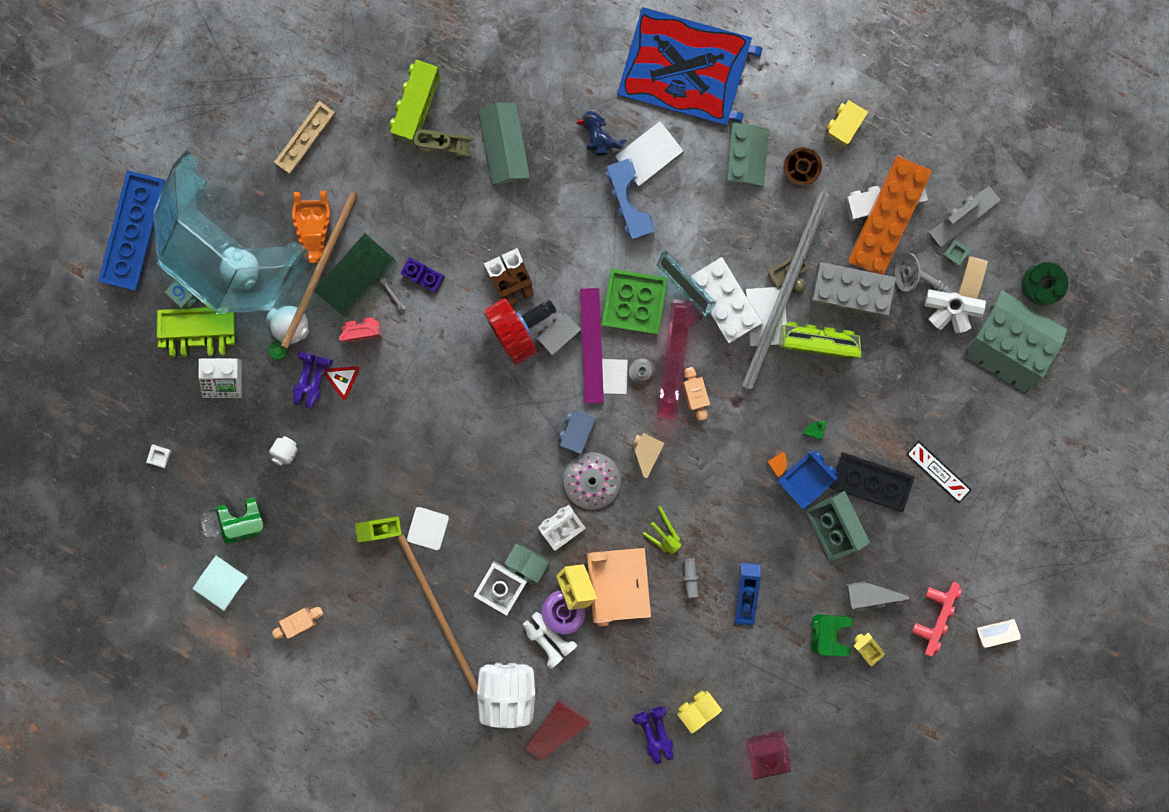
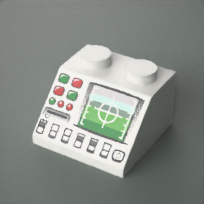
(220, 378)

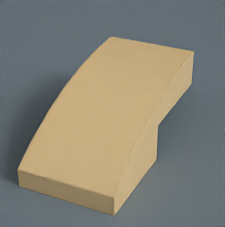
(973, 277)

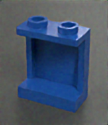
(808, 479)

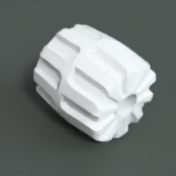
(506, 695)

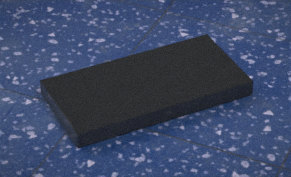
(873, 482)

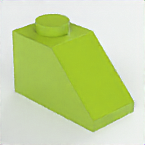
(378, 529)

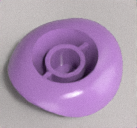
(559, 617)

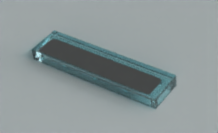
(686, 284)

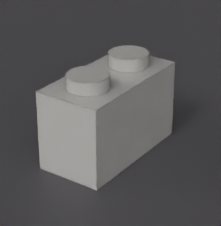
(558, 333)

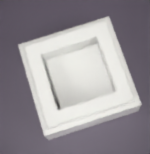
(158, 456)

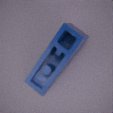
(747, 593)

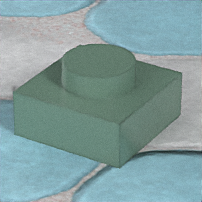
(956, 252)

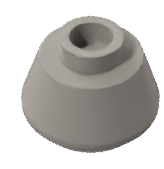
(648, 371)

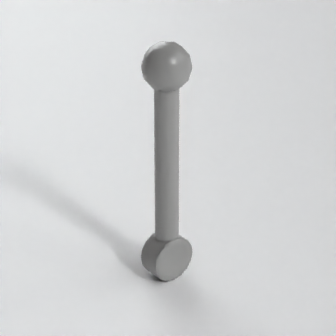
(382, 281)

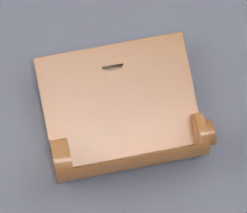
(615, 585)

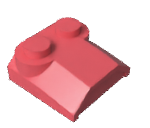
(360, 331)

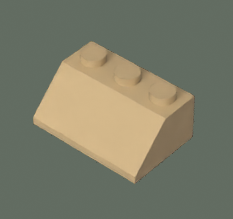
(646, 452)

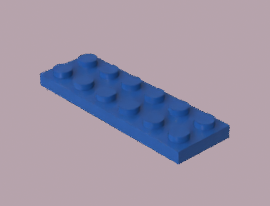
(131, 231)

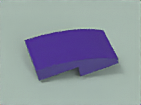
(422, 275)

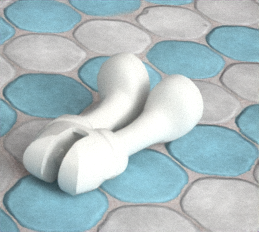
(538, 635)

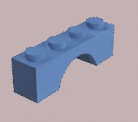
(622, 176)

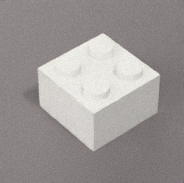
(500, 588)

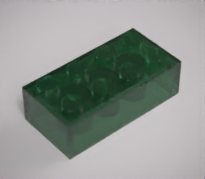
(355, 275)

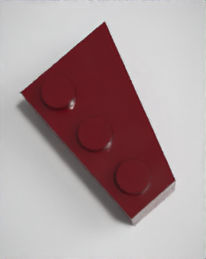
(556, 729)

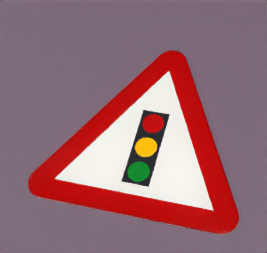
(342, 379)

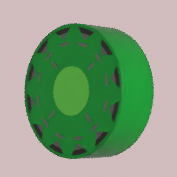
(276, 351)

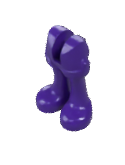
(303, 386)
(655, 745)

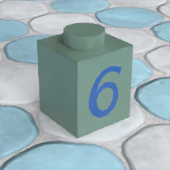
(180, 295)

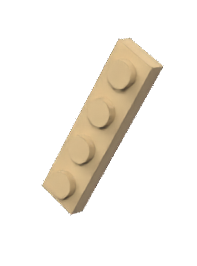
(304, 137)

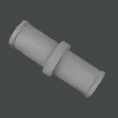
(690, 578)

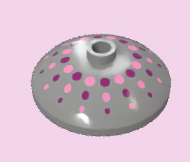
(595, 466)

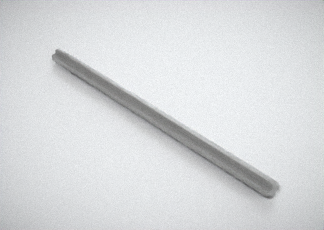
(785, 290)

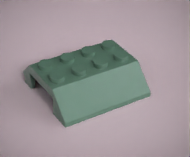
(1016, 342)

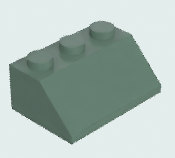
(747, 155)
(837, 526)

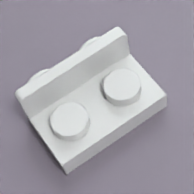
(561, 527)

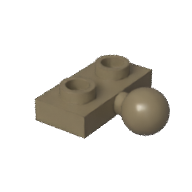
(779, 273)

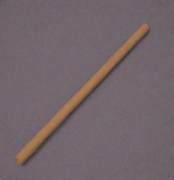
(318, 271)
(438, 613)

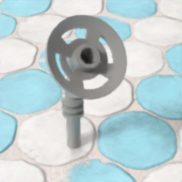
(912, 272)

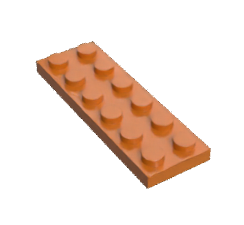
(889, 215)

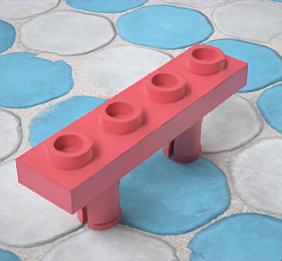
(946, 600)

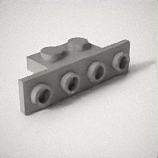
(961, 218)

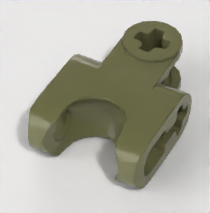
(435, 138)

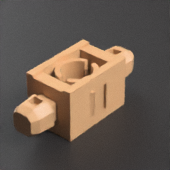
(695, 393)
(297, 622)

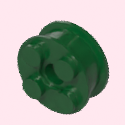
(1057, 283)

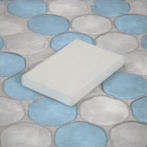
(651, 152)
(763, 302)

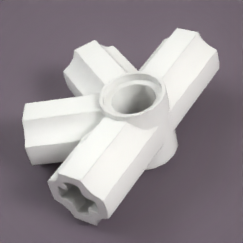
(957, 314)

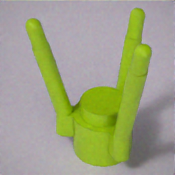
(671, 544)

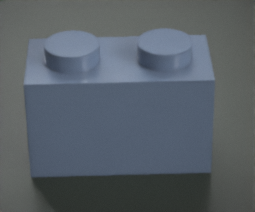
(577, 431)

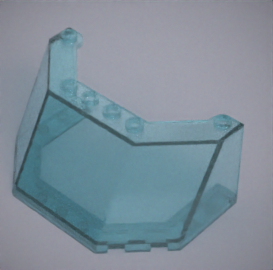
(209, 259)

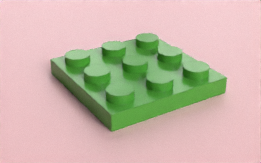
(634, 301)

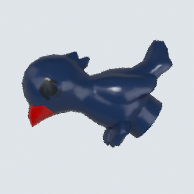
(600, 140)

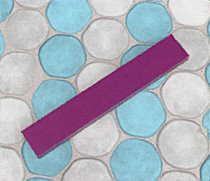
(592, 345)

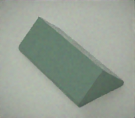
(503, 143)

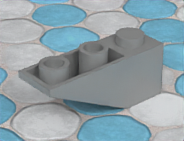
(867, 594)

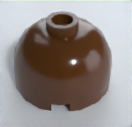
(802, 166)

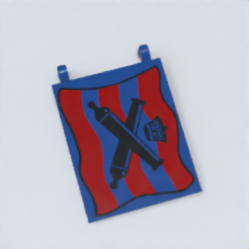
(685, 66)

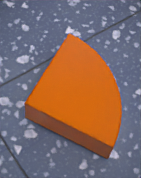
(778, 463)

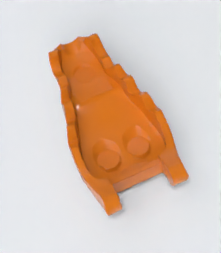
(311, 223)

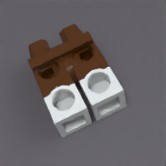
(509, 283)

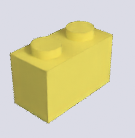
(846, 124)
(576, 587)

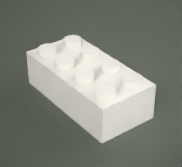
(732, 308)

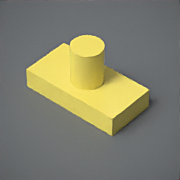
(868, 648)

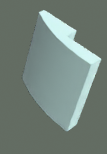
(219, 583)

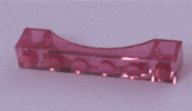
(674, 358)

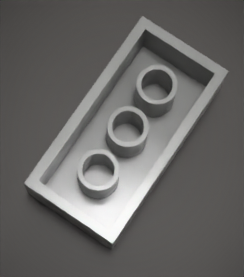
(853, 289)

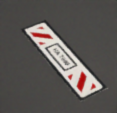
(938, 472)

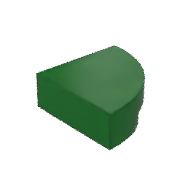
(815, 430)

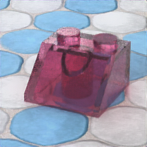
(768, 755)

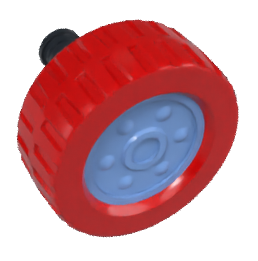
(513, 329)

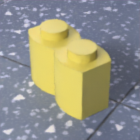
(699, 711)

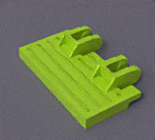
(192, 327)

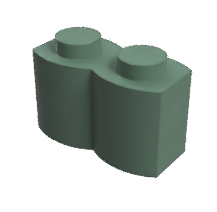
(526, 563)

